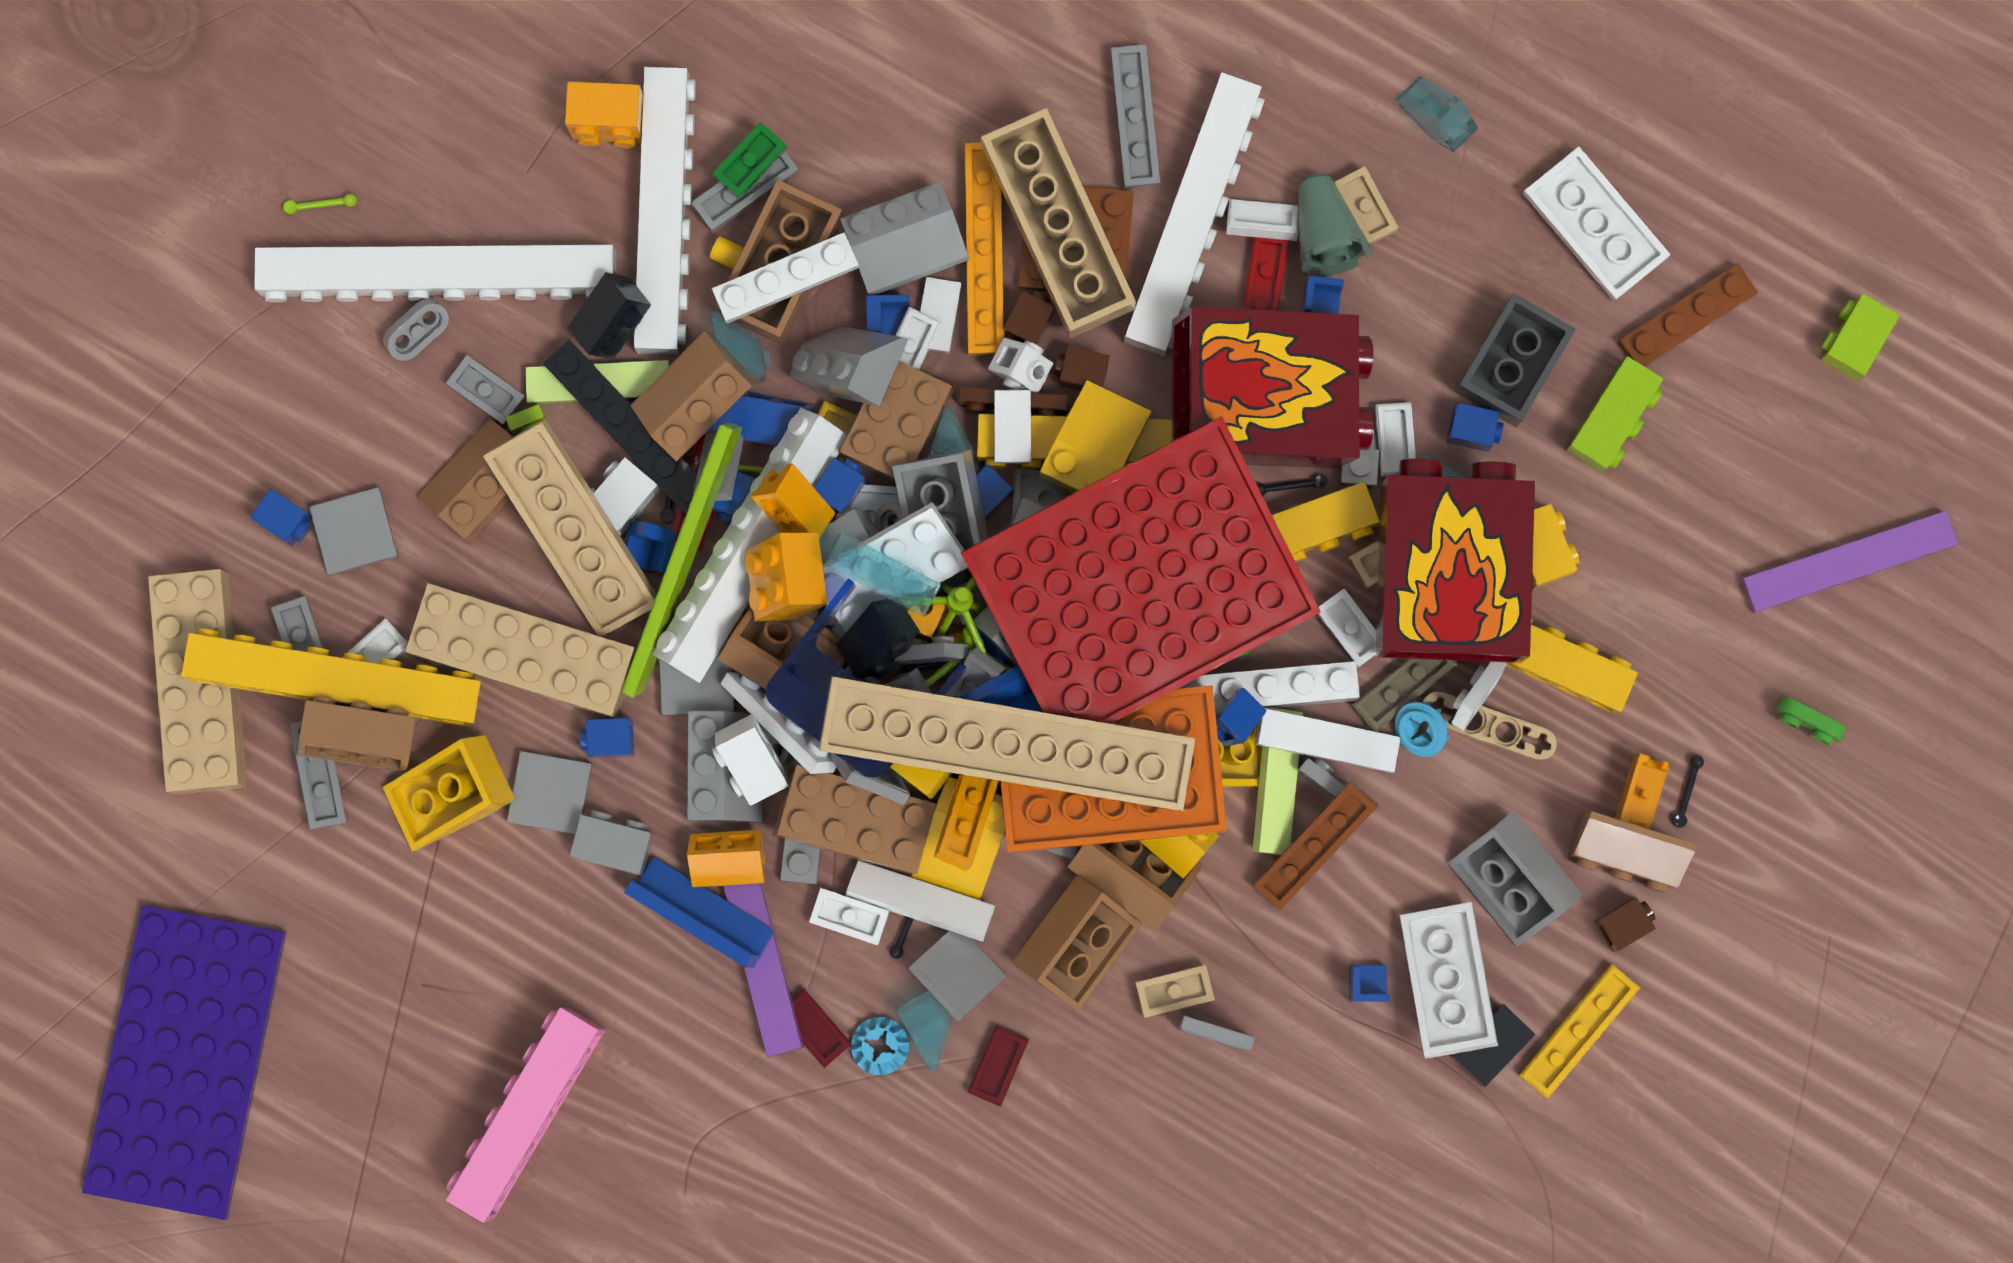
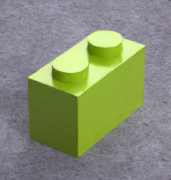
(1859, 337)

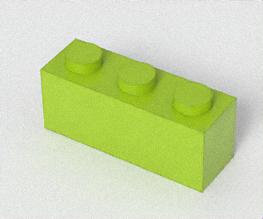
(1616, 416)

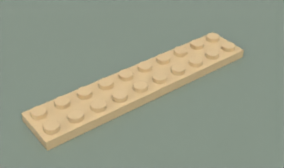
(1006, 744)

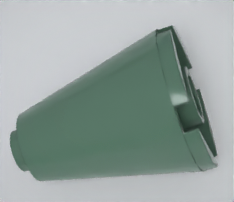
(1327, 229)

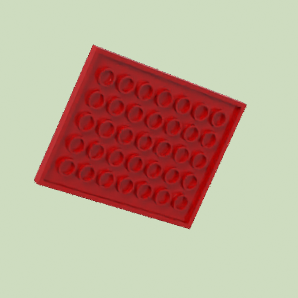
(1142, 579)

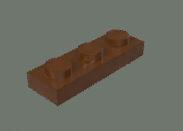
(980, 399)

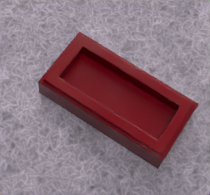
(818, 1030)
(998, 1066)

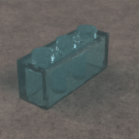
(881, 574)

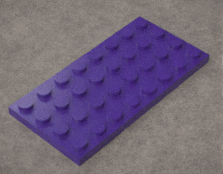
(184, 1062)

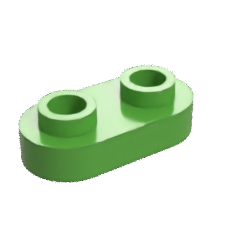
(1823, 728)

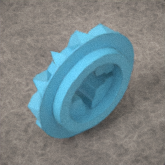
(1408, 723)
(886, 1062)

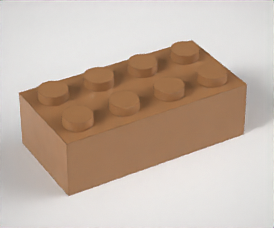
(785, 226)
(852, 821)

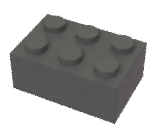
(1515, 360)

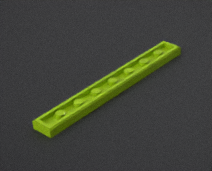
(682, 557)

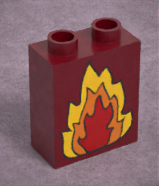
(1277, 382)
(1455, 564)

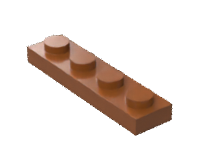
(1688, 316)
(1315, 845)

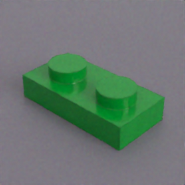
(750, 160)

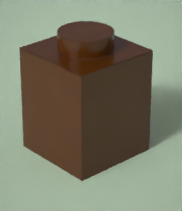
(1029, 318)
(1080, 366)
(1626, 923)

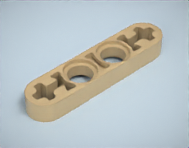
(1489, 722)

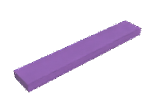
(1849, 561)
(768, 978)

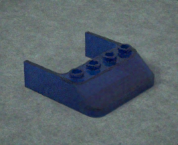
(803, 683)

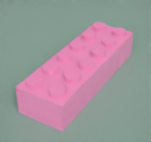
(525, 1114)

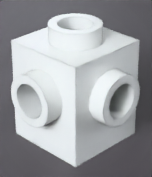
(1020, 365)

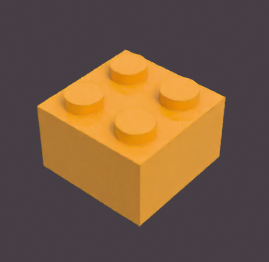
(604, 113)
(786, 577)

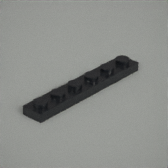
(621, 423)

